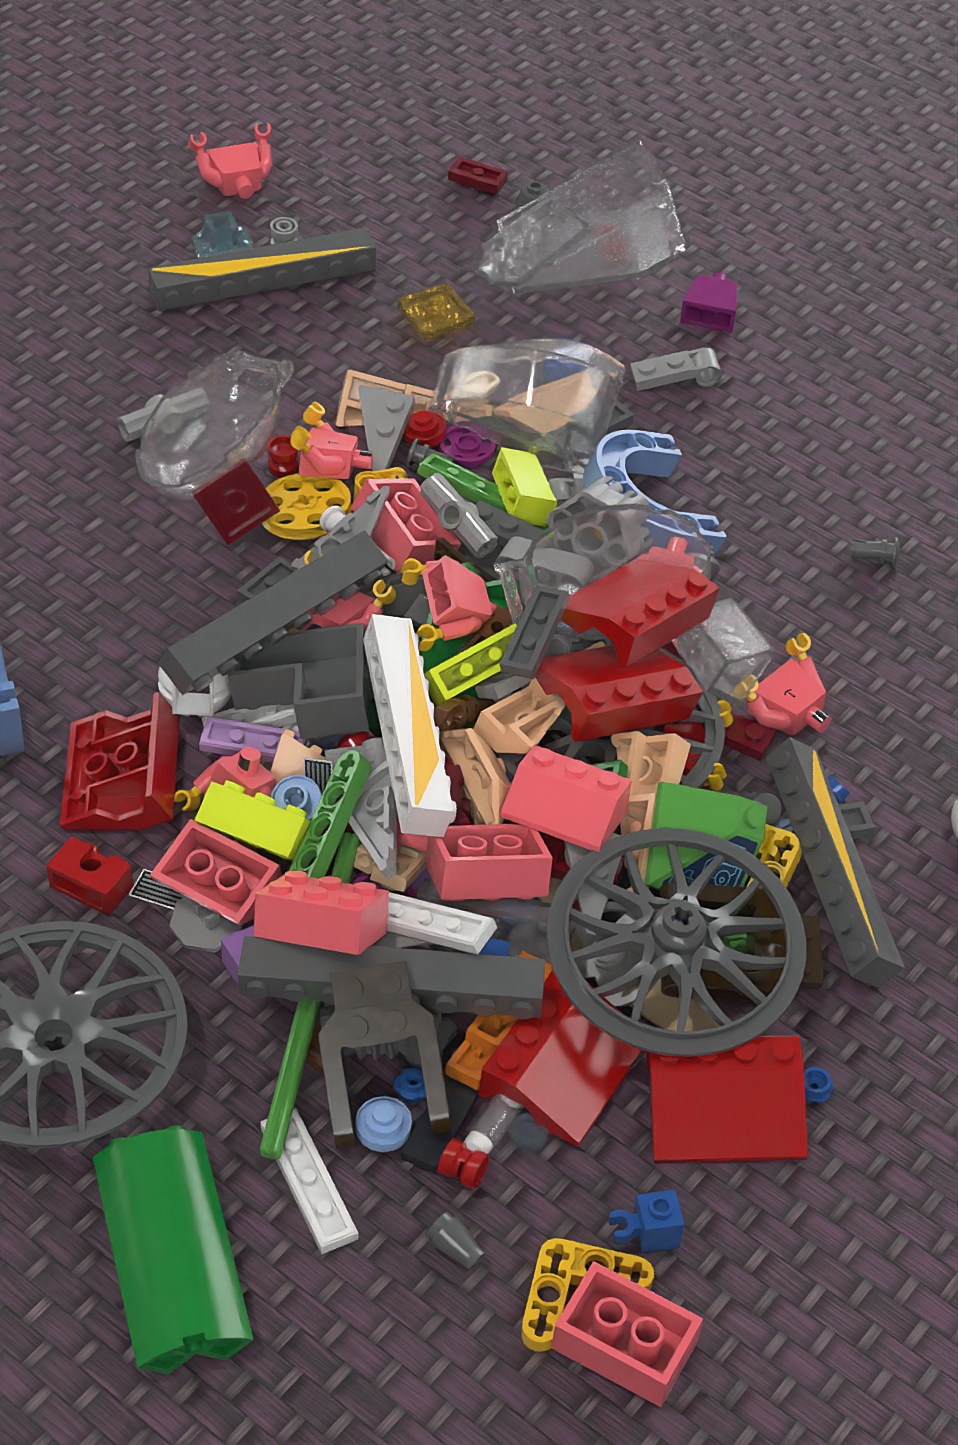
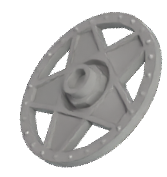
(609, 966)

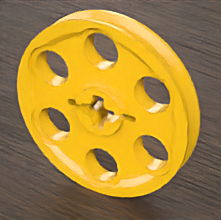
(304, 505)

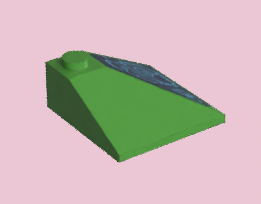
(707, 812)

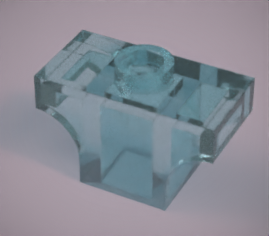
(220, 236)

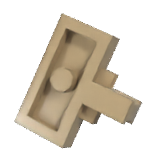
(409, 866)

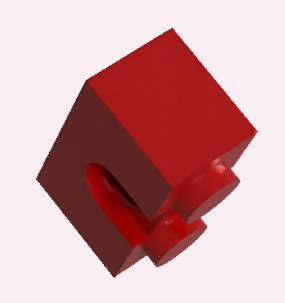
(90, 877)

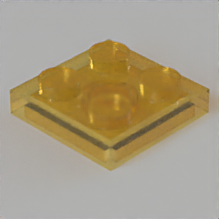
(436, 311)

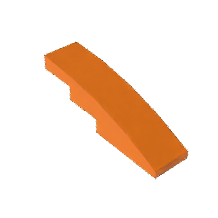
(480, 1043)

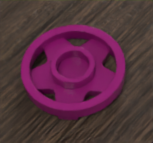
(467, 447)

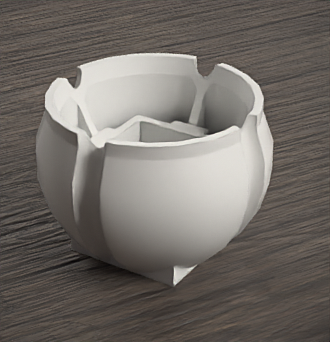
(195, 703)

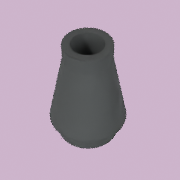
(455, 1240)

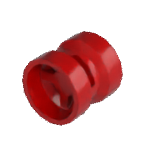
(282, 457)
(463, 1163)

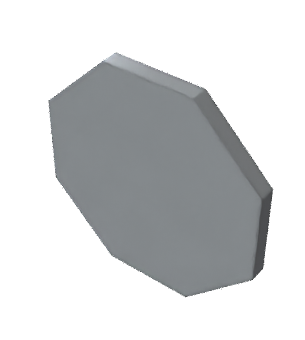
(199, 926)

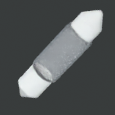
(492, 1124)

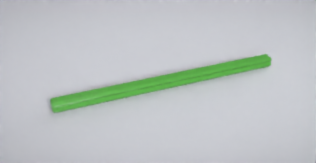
(301, 1033)

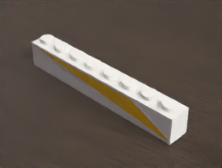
(408, 727)

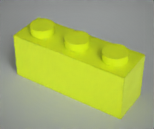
(523, 486)
(468, 667)
(253, 819)

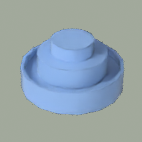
(298, 792)
(383, 1124)

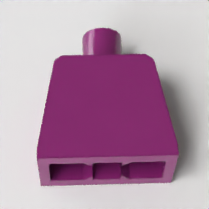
(711, 303)

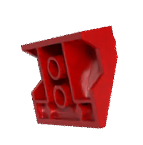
(642, 606)
(619, 699)
(121, 770)
(558, 1066)
(730, 1104)

